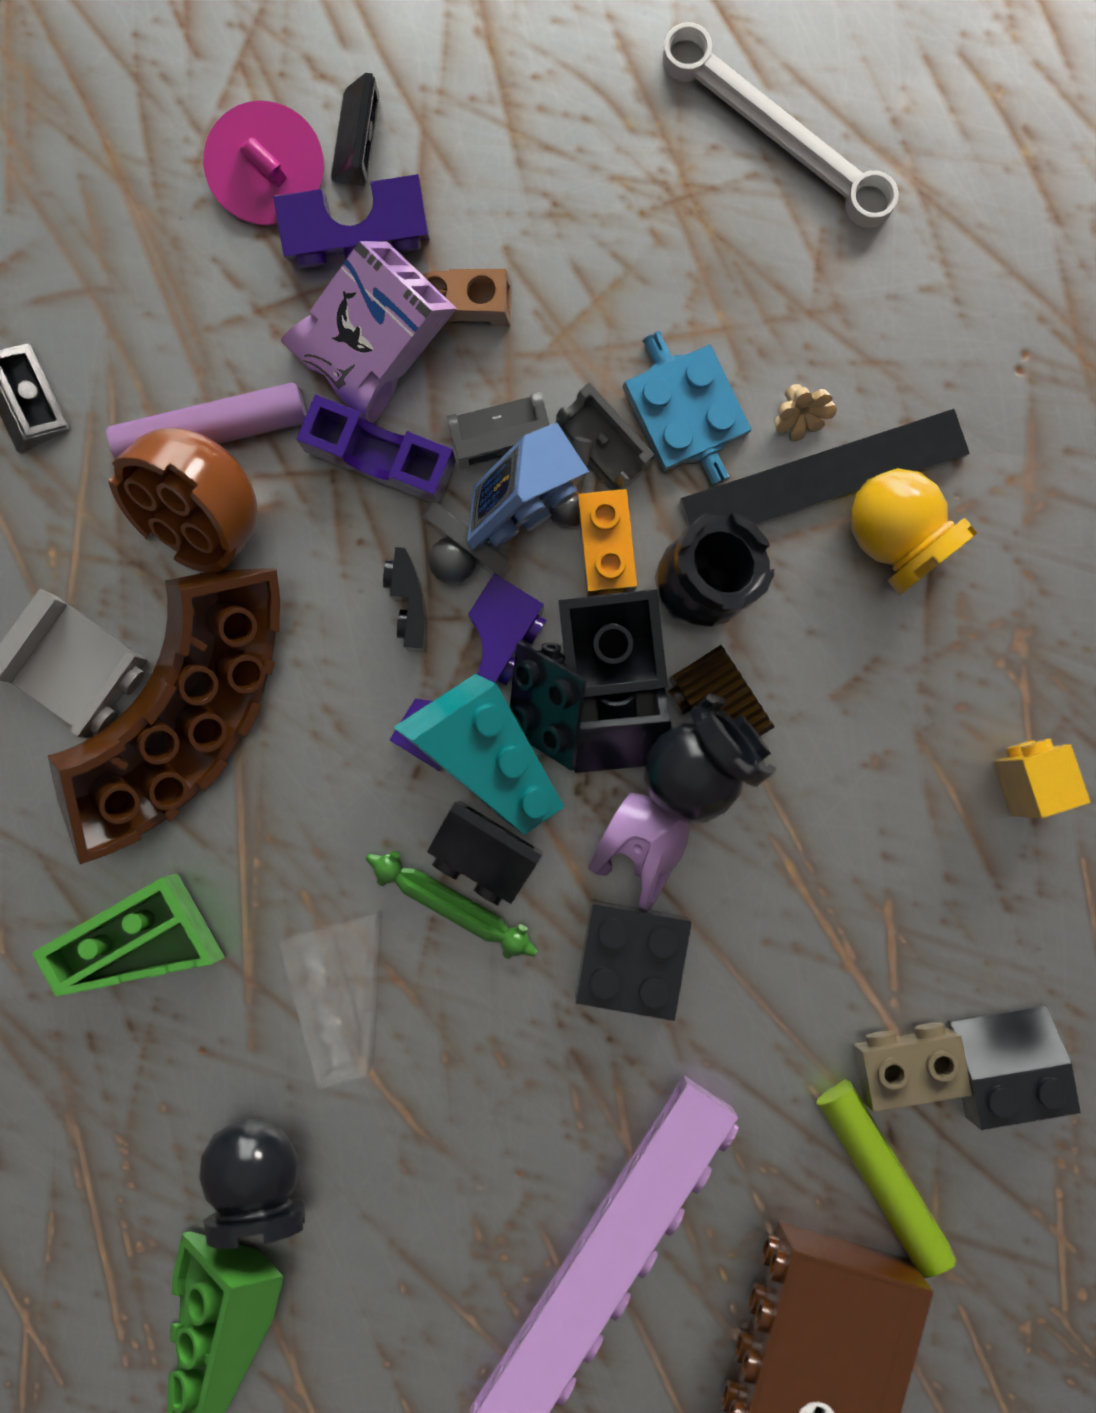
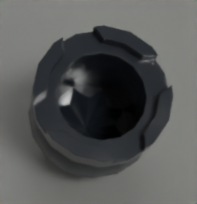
(714, 570)
(702, 765)
(249, 1183)

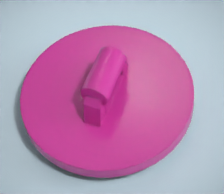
(261, 154)

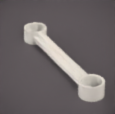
(778, 124)

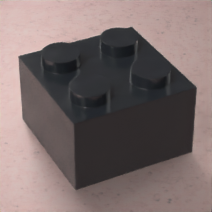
(633, 960)

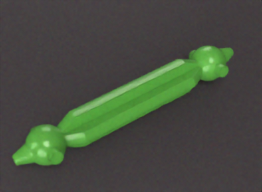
(451, 905)

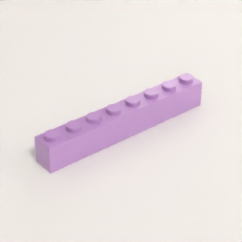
(611, 1254)

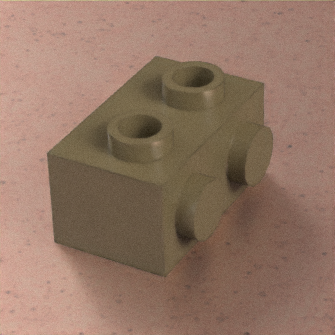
(912, 1067)

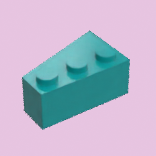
(485, 750)

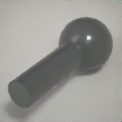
(568, 513)

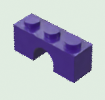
(312, 234)
(390, 458)

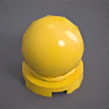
(905, 523)

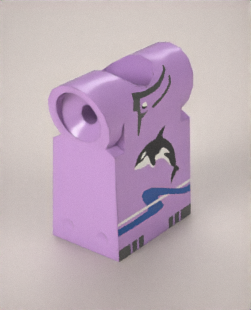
(369, 326)

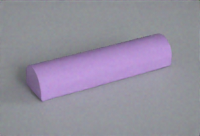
(221, 419)

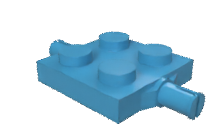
(686, 408)

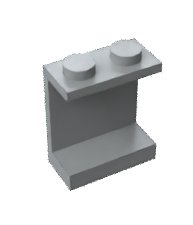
(69, 664)

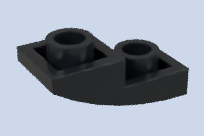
(406, 587)

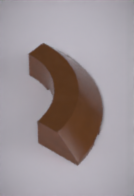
(182, 720)

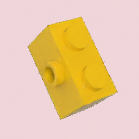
(1041, 779)

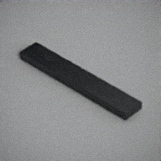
(832, 472)

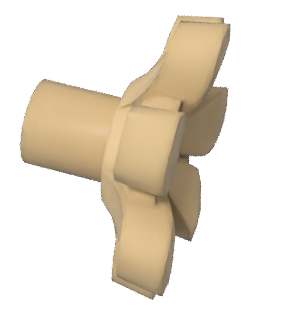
(804, 411)

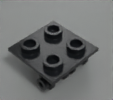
(548, 701)

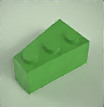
(132, 940)

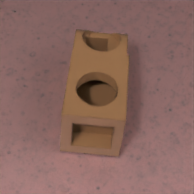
(476, 294)

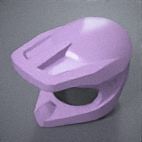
(650, 840)

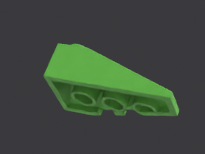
(223, 1318)

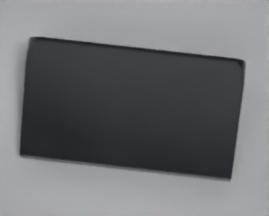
(356, 131)
(27, 399)

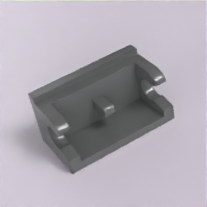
(493, 431)
(617, 451)

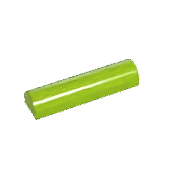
(886, 1179)

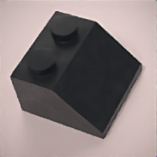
(621, 729)
(484, 853)
(1016, 1068)

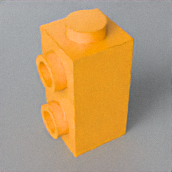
(607, 542)

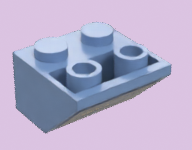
(523, 487)

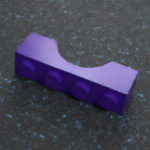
(502, 619)

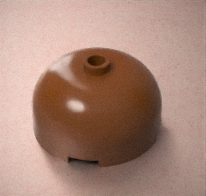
(186, 496)

